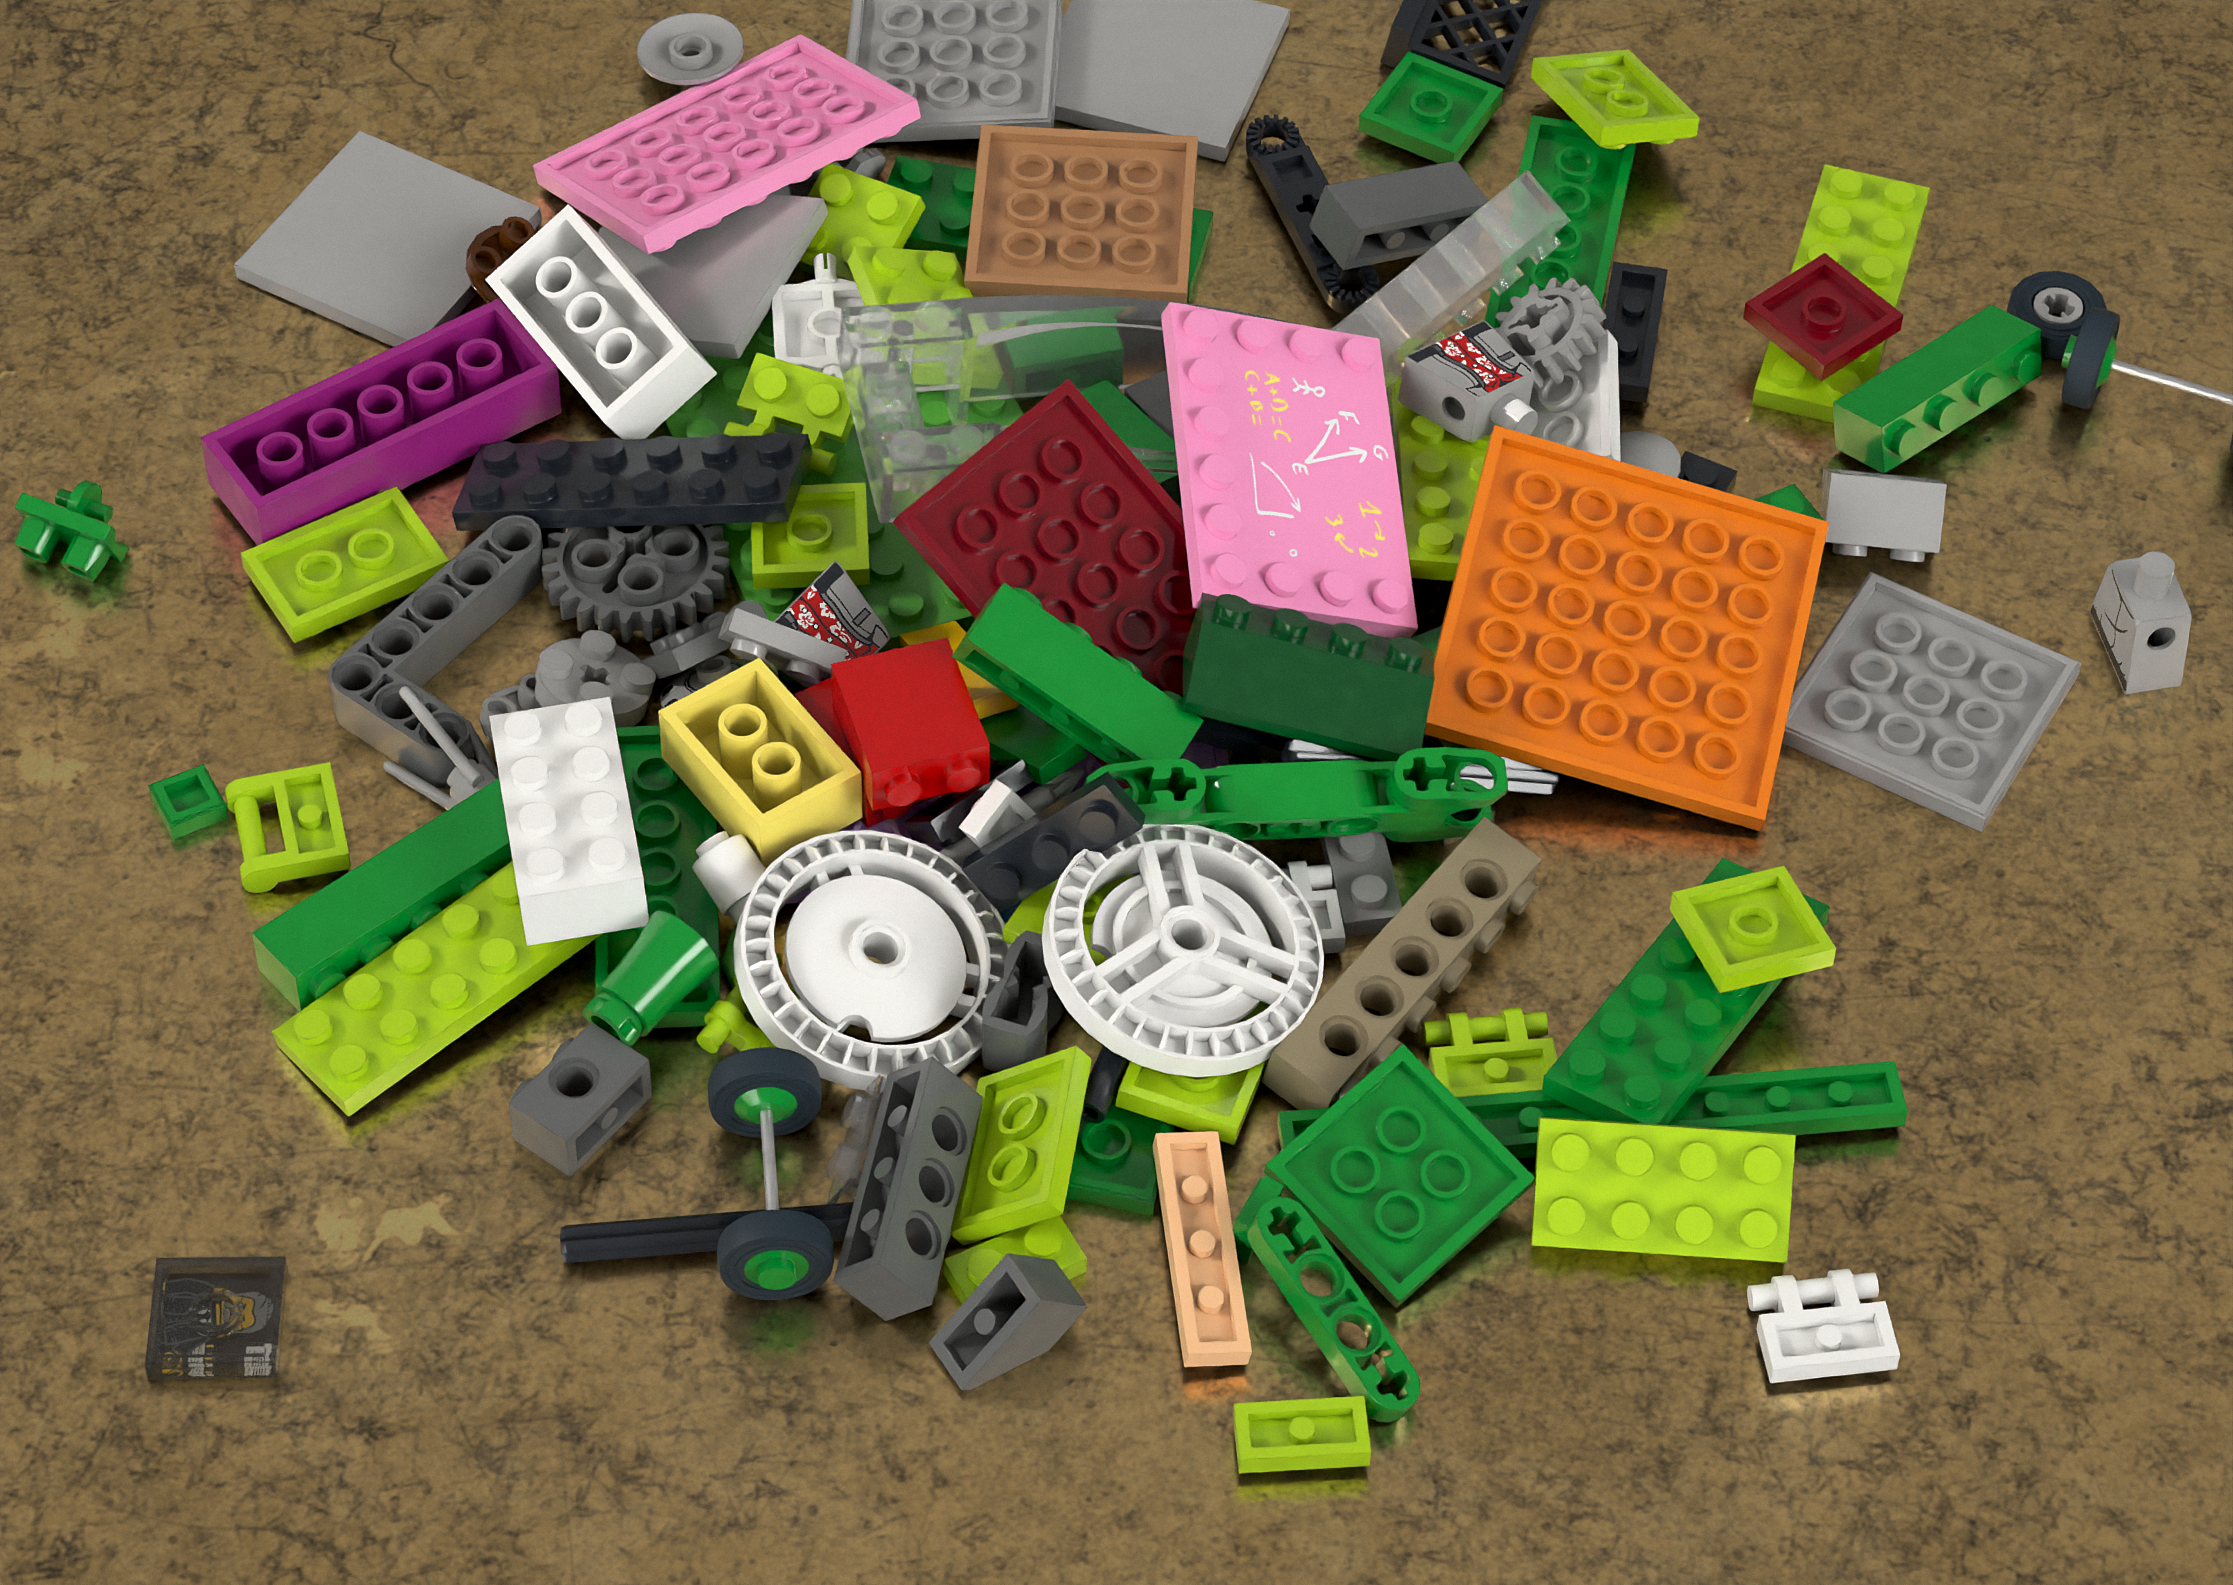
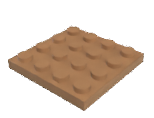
(1081, 213)

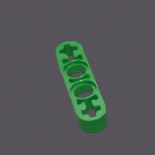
(1343, 1304)

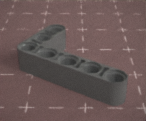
(424, 638)

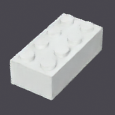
(600, 326)
(569, 821)

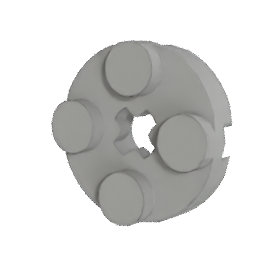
(593, 670)

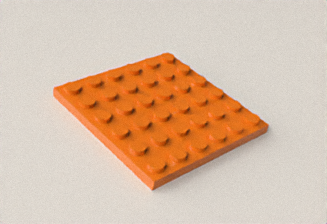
(1625, 627)

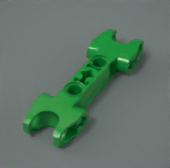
(1318, 798)

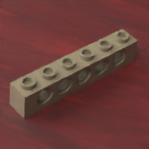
(1483, 863)

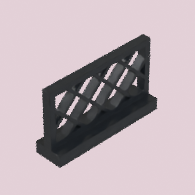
(1414, 25)

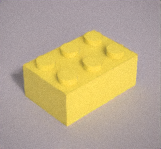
(760, 762)

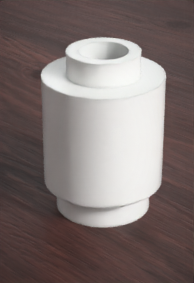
(728, 871)

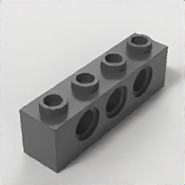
(909, 1189)

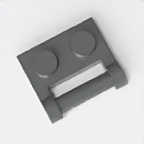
(693, 644)

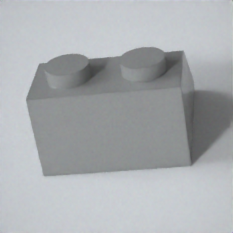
(1882, 513)

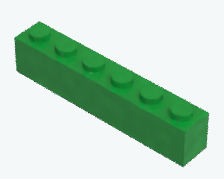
(383, 899)

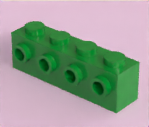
(1937, 388)
(1073, 682)

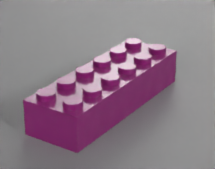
(383, 422)

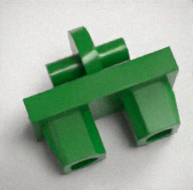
(75, 524)

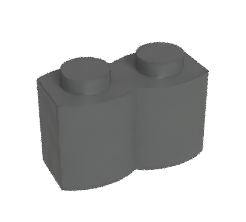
(1020, 1008)

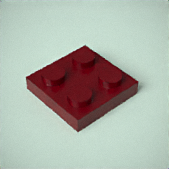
(1823, 316)

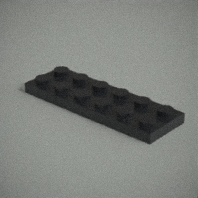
(635, 481)

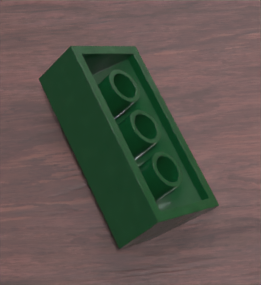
(1306, 678)

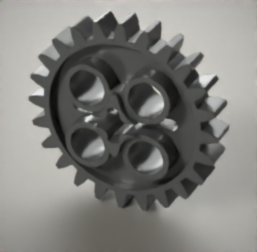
(636, 575)

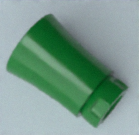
(651, 978)

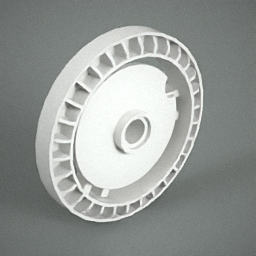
(888, 904)
(1171, 1002)

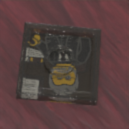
(216, 1318)

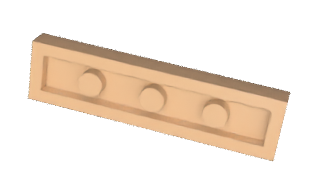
(1201, 1249)

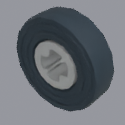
(2049, 293)

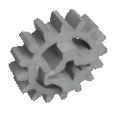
(1553, 328)

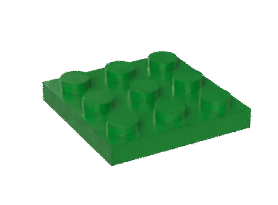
(1399, 1175)

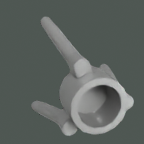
(467, 775)

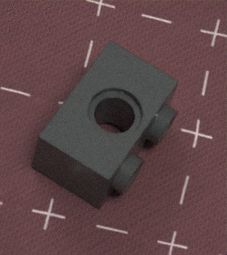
(570, 1129)

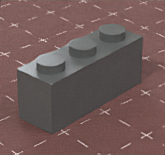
(1394, 213)

